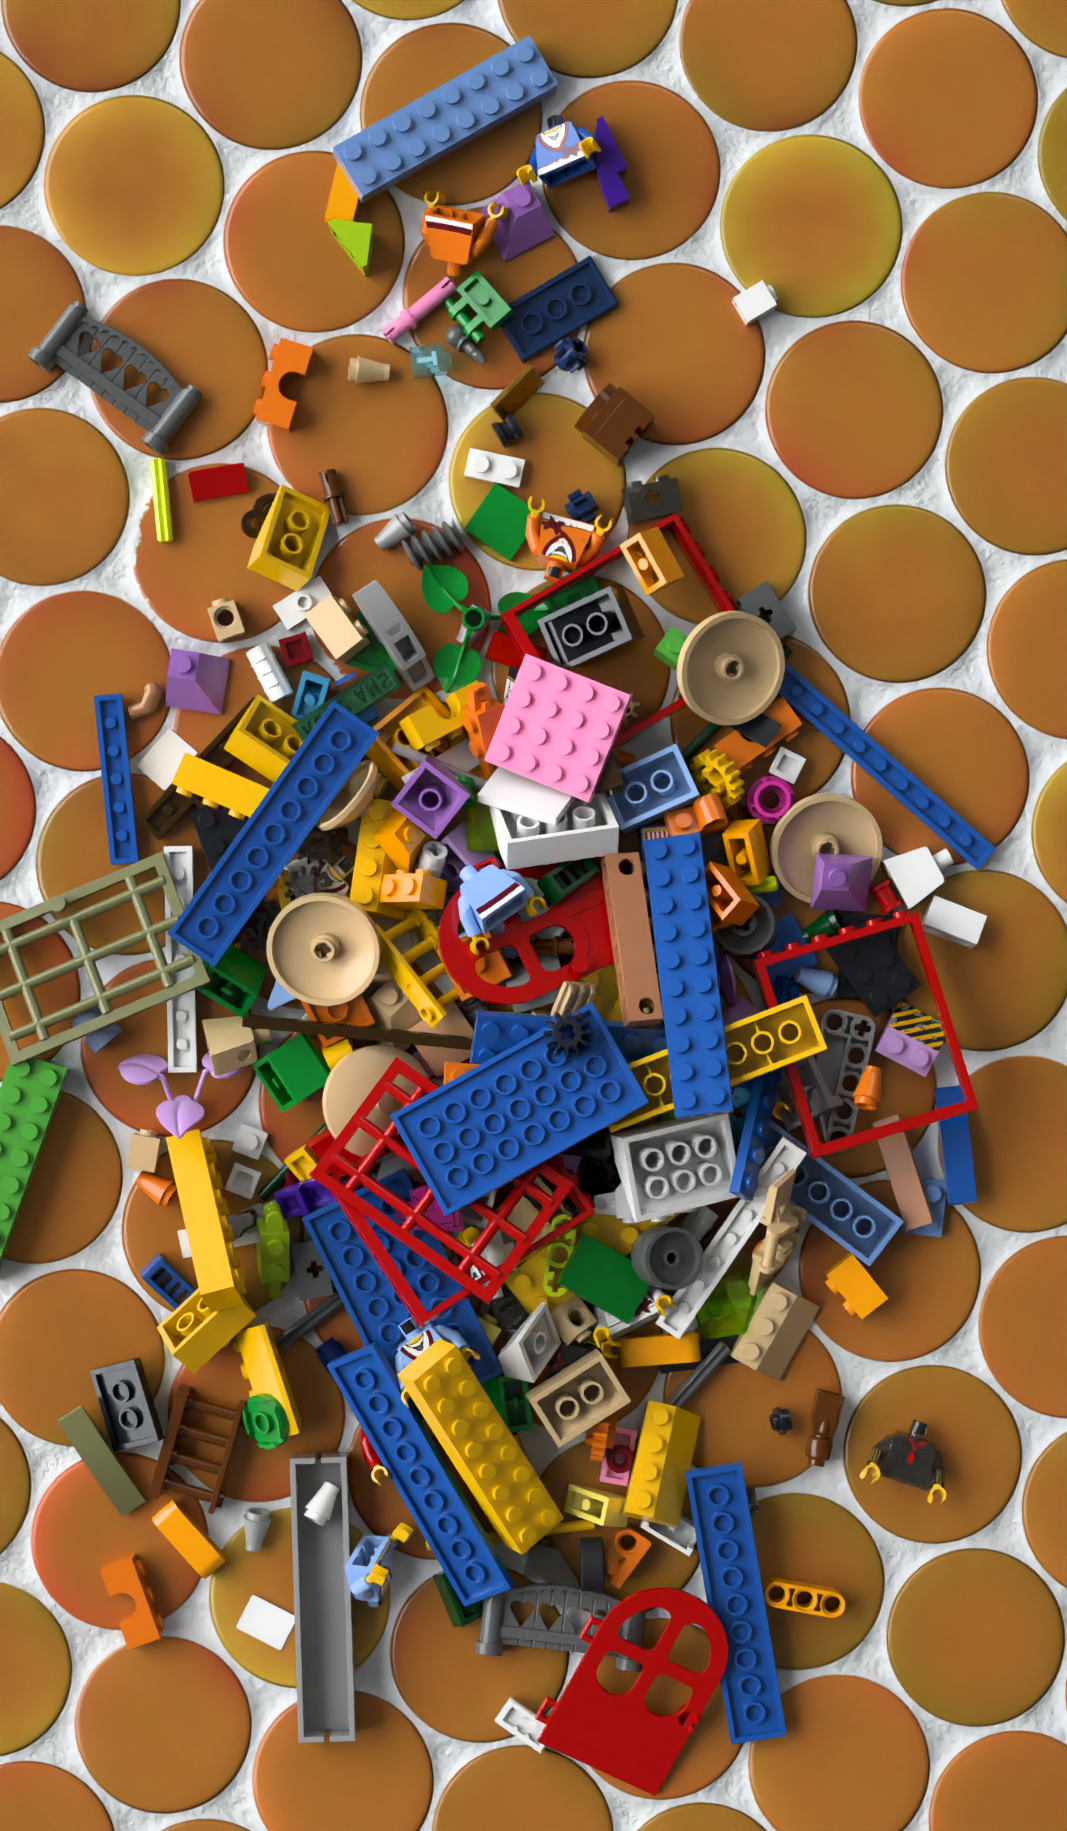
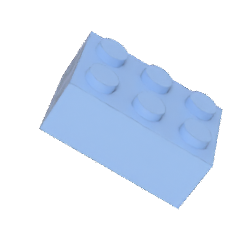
(655, 787)

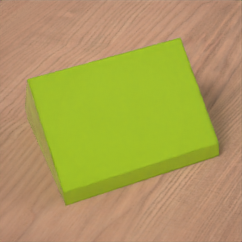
(356, 240)

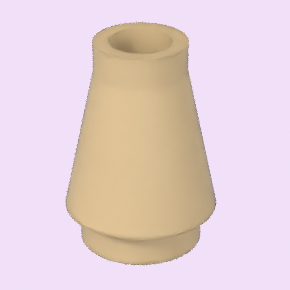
(366, 370)

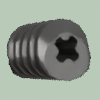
(433, 545)

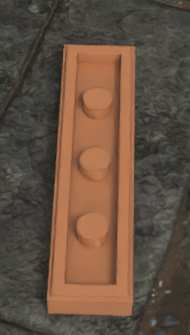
(904, 1177)

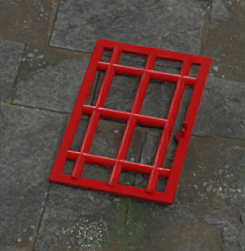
(416, 1216)

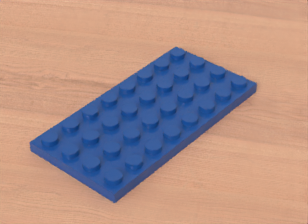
(516, 1113)
(370, 1296)

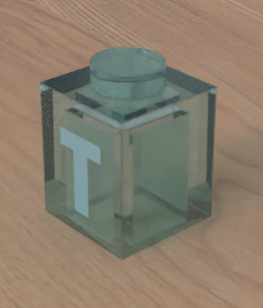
(429, 360)

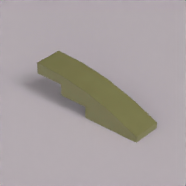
(101, 1460)

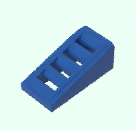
(152, 1267)

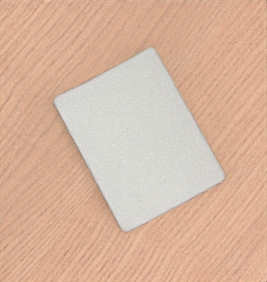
(164, 759)
(266, 1622)

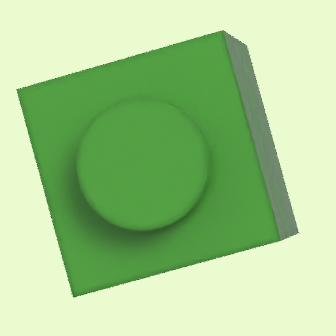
(670, 647)

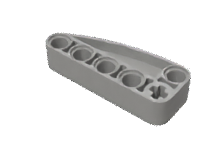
(836, 1065)

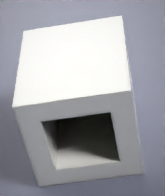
(755, 302)

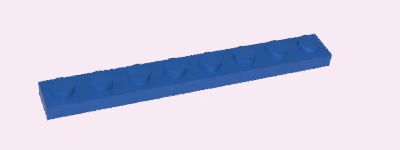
(759, 1113)

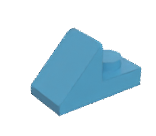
(310, 694)

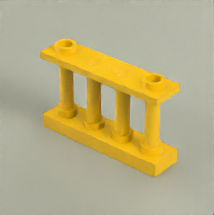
(398, 966)

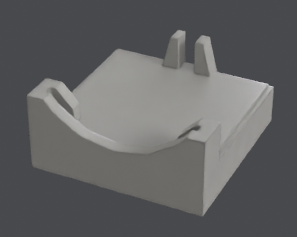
(816, 1092)

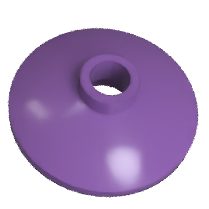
(727, 979)

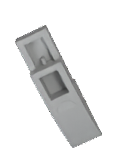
(395, 635)

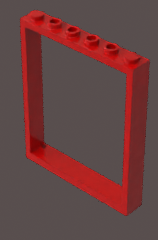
(693, 553)
(846, 935)
(581, 1201)

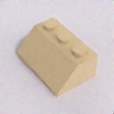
(774, 1330)
(577, 1397)

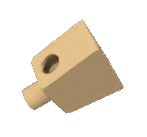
(231, 1044)

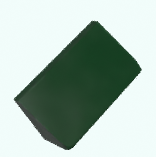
(457, 1612)

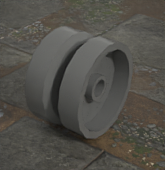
(755, 940)
(667, 1257)

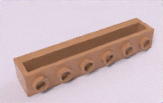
(631, 938)

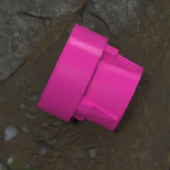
(755, 794)

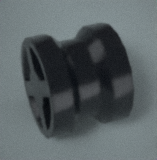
(507, 430)

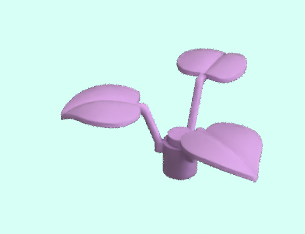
(176, 1114)

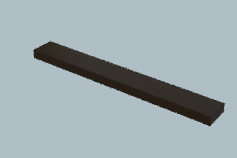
(356, 1031)

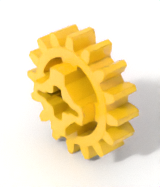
(718, 776)

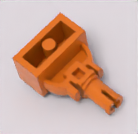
(728, 897)

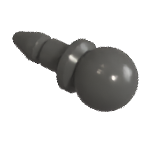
(456, 338)

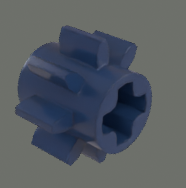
(570, 354)
(581, 506)

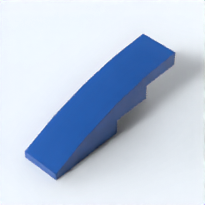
(956, 1149)

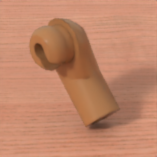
(149, 701)

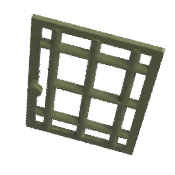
(88, 958)

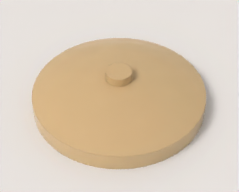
(730, 667)
(826, 826)
(323, 949)
(351, 1084)

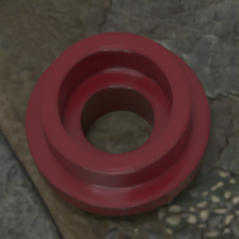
(620, 1467)

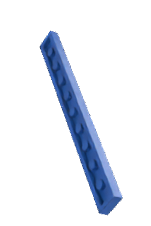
(884, 769)

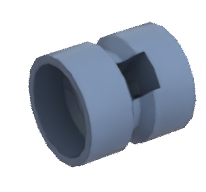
(100, 1038)

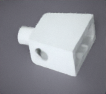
(917, 873)

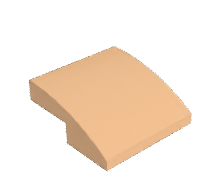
(452, 1024)

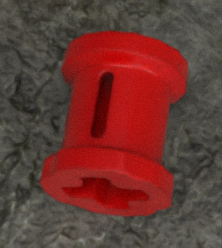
(886, 896)

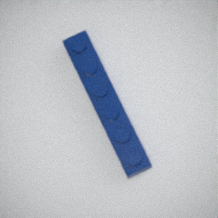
(116, 779)

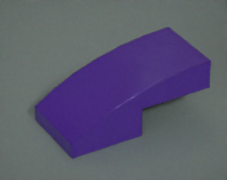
(302, 1197)

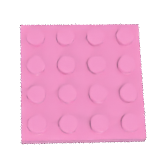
(558, 728)

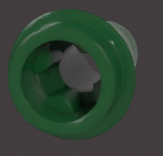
(828, 923)

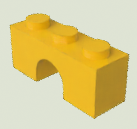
(426, 728)

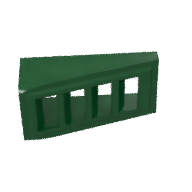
(554, 886)

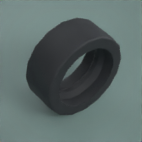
(591, 1564)

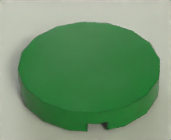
(266, 1421)

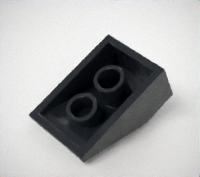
(590, 627)

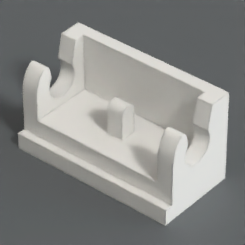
(953, 922)
(681, 1538)

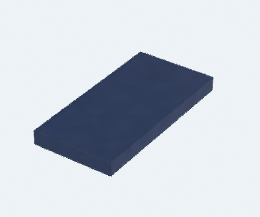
(558, 309)

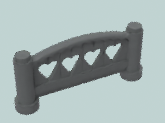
(62, 348)
(502, 1628)

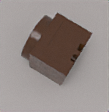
(614, 423)

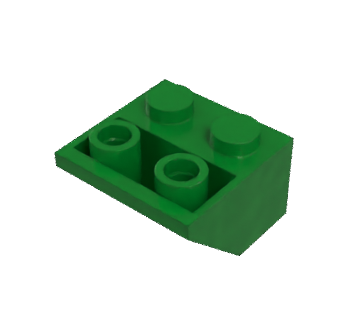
(234, 980)
(292, 1071)
(510, 1401)

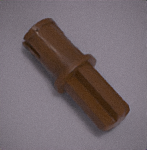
(334, 497)
(555, 946)

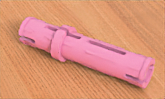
(409, 318)

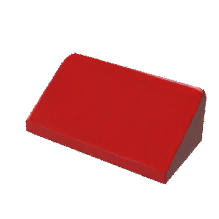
(218, 482)
(503, 651)

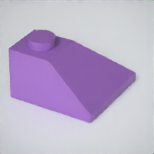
(525, 223)
(196, 681)
(431, 797)
(841, 882)

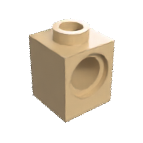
(229, 632)
(145, 1151)
(577, 1311)

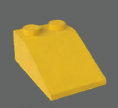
(290, 539)

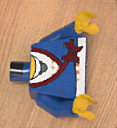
(560, 153)

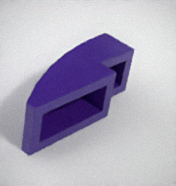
(610, 168)

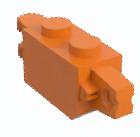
(481, 721)

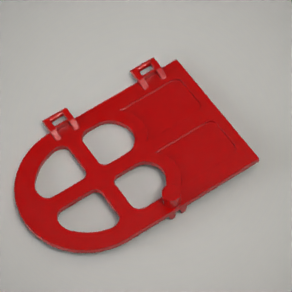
(580, 913)
(619, 1730)

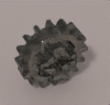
(322, 845)

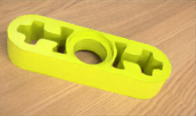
(549, 1275)

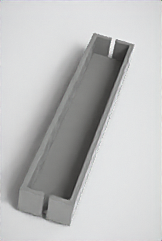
(323, 1602)

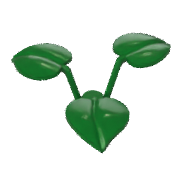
(442, 590)

